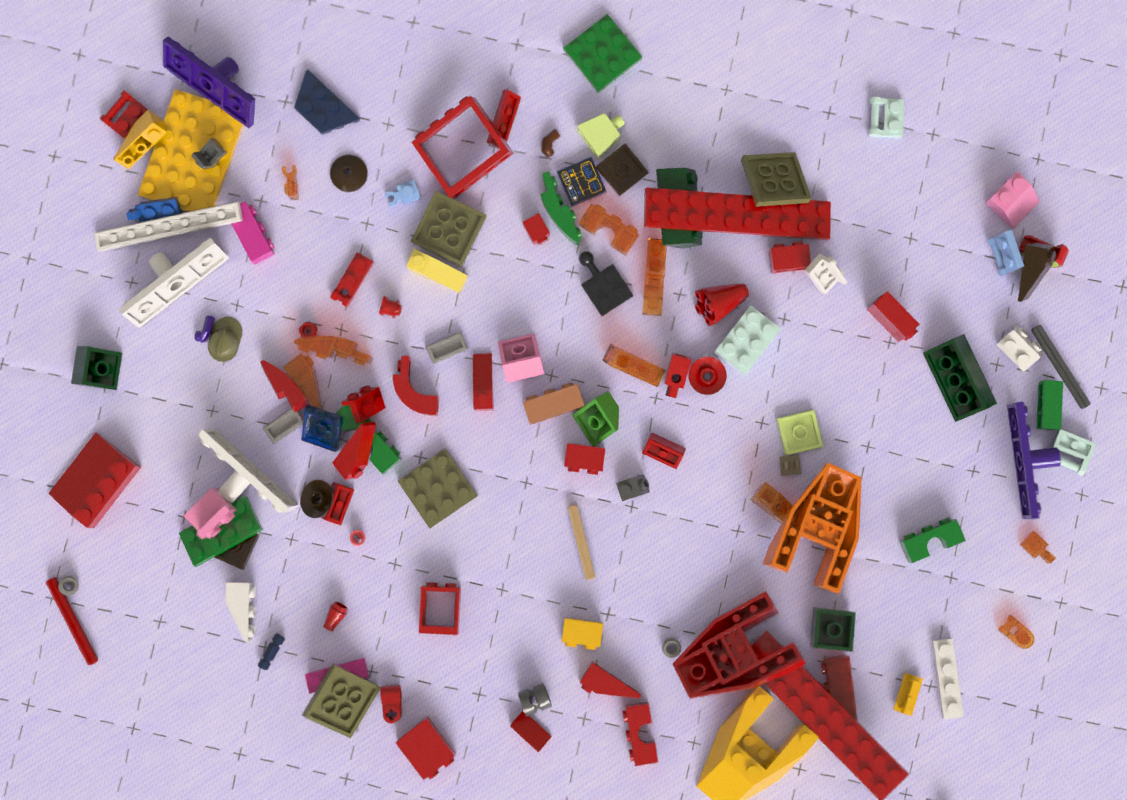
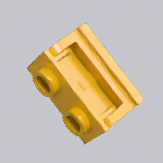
(582, 632)

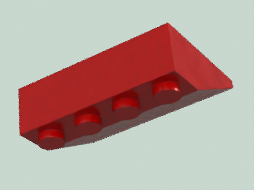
(94, 481)

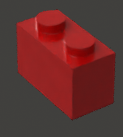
(789, 258)
(584, 458)

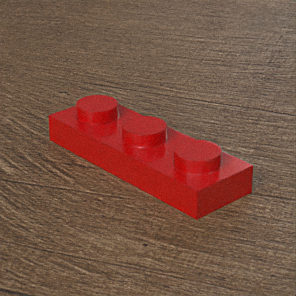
(505, 115)

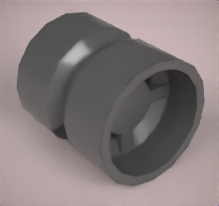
(541, 696)

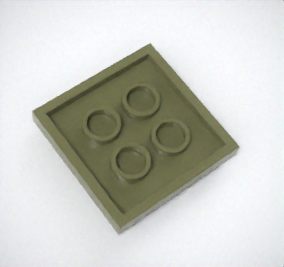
(775, 179)
(448, 228)
(437, 488)
(341, 700)

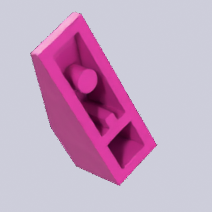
(314, 678)

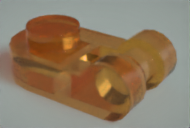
(1022, 637)

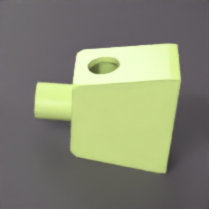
(600, 133)

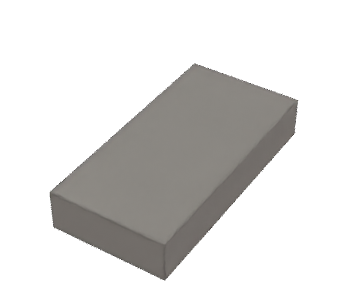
(446, 348)
(283, 425)

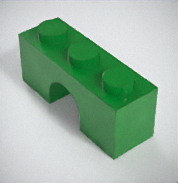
(916, 545)

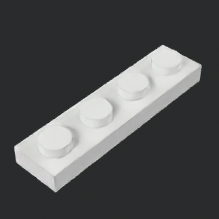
(947, 678)

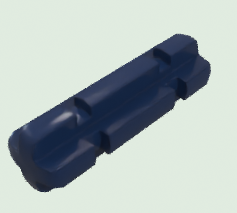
(271, 651)

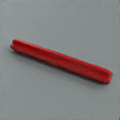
(72, 622)

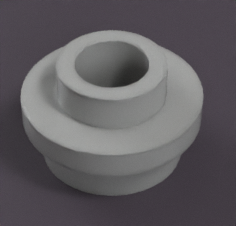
(68, 579)
(676, 652)

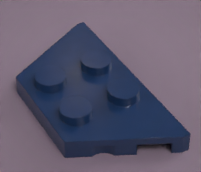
(322, 106)

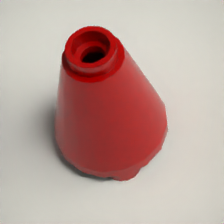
(719, 301)

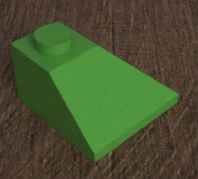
(598, 418)

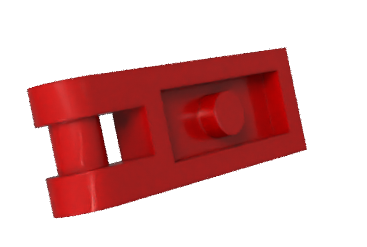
(352, 279)

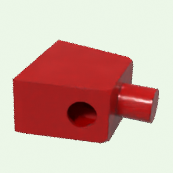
(679, 365)

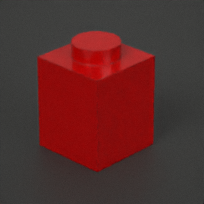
(536, 229)

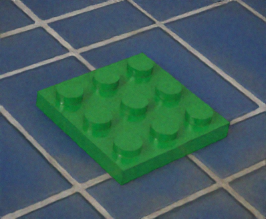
(602, 53)

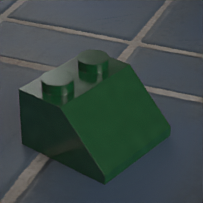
(96, 367)

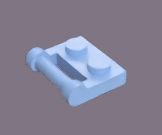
(1006, 252)

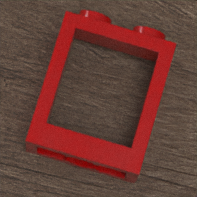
(439, 629)

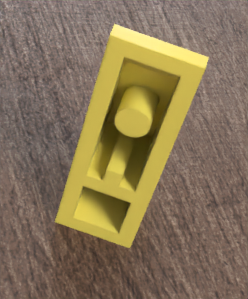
(436, 271)

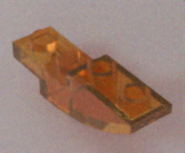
(654, 277)
(327, 345)

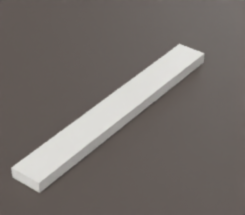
(168, 226)

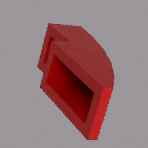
(284, 386)

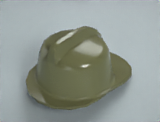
(225, 339)

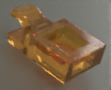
(291, 186)
(1035, 546)

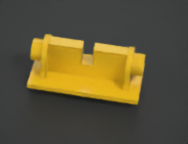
(908, 694)

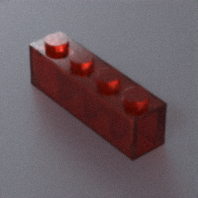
(839, 681)

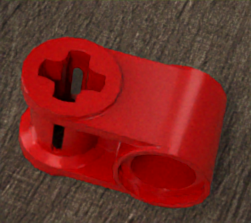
(391, 699)

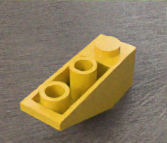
(140, 139)

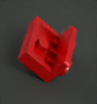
(365, 403)

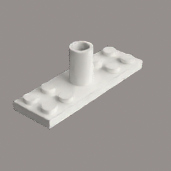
(172, 281)
(244, 473)

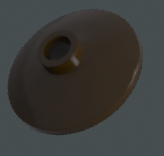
(355, 179)
(311, 496)

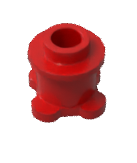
(390, 307)

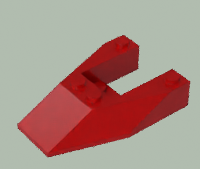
(724, 659)

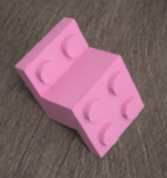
(210, 514)

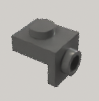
(209, 154)
(633, 487)

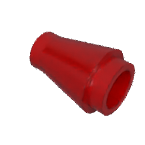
(335, 615)

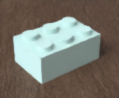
(747, 340)

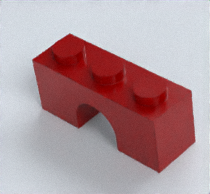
(642, 751)

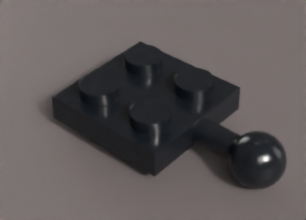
(606, 287)

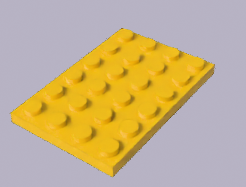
(173, 170)

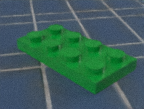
(240, 528)

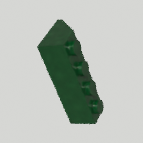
(679, 180)
(959, 378)

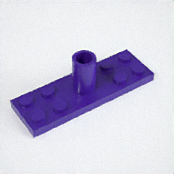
(210, 81)
(1027, 460)

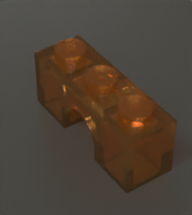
(597, 218)

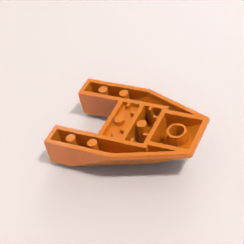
(826, 515)

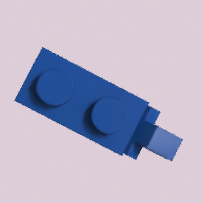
(154, 209)

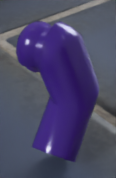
(206, 330)

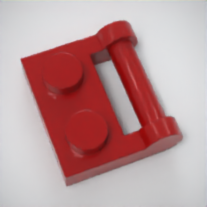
(129, 116)

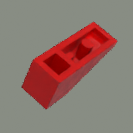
(483, 382)
(356, 452)
(603, 682)

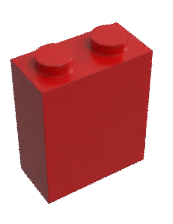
(893, 317)
(426, 749)

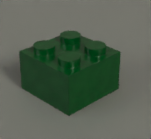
(832, 629)

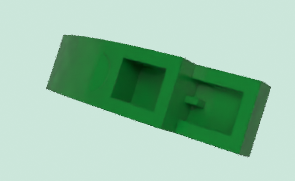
(560, 216)

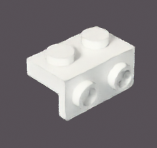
(824, 273)
(1020, 348)

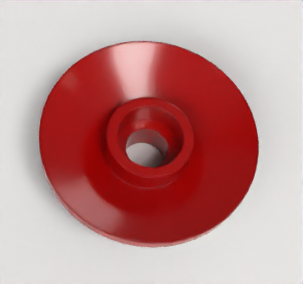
(717, 375)

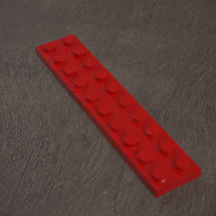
(734, 214)
(834, 725)

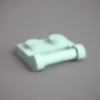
(892, 117)
(1076, 447)

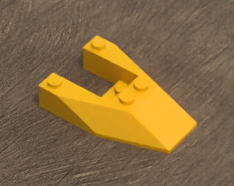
(741, 761)

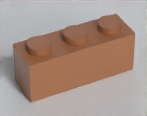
(553, 403)

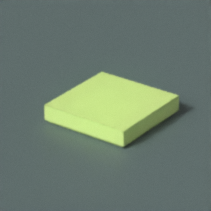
(799, 432)

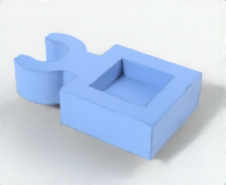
(406, 193)

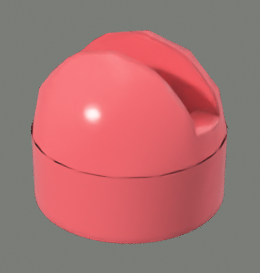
(360, 535)

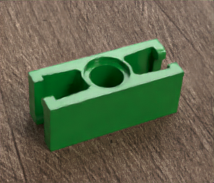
(1049, 405)

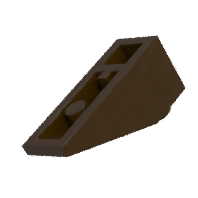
(1037, 261)

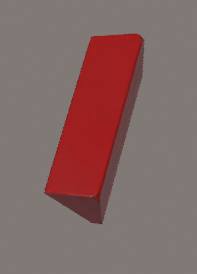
(664, 450)
(341, 501)
(530, 731)

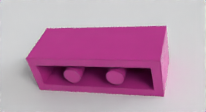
(252, 235)

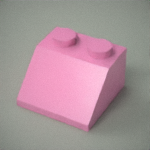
(1013, 200)
(520, 358)

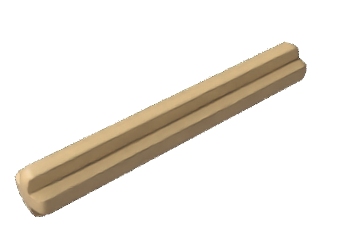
(581, 542)

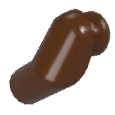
(547, 143)

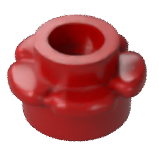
(305, 326)

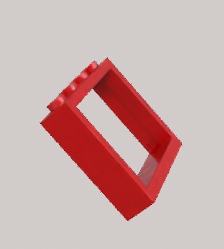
(479, 172)

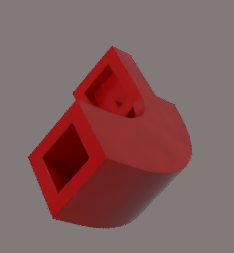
(417, 402)

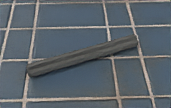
(1060, 366)

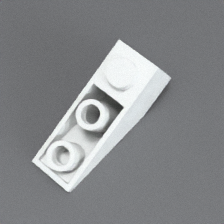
(240, 604)

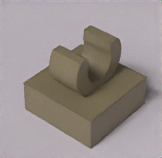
(790, 465)

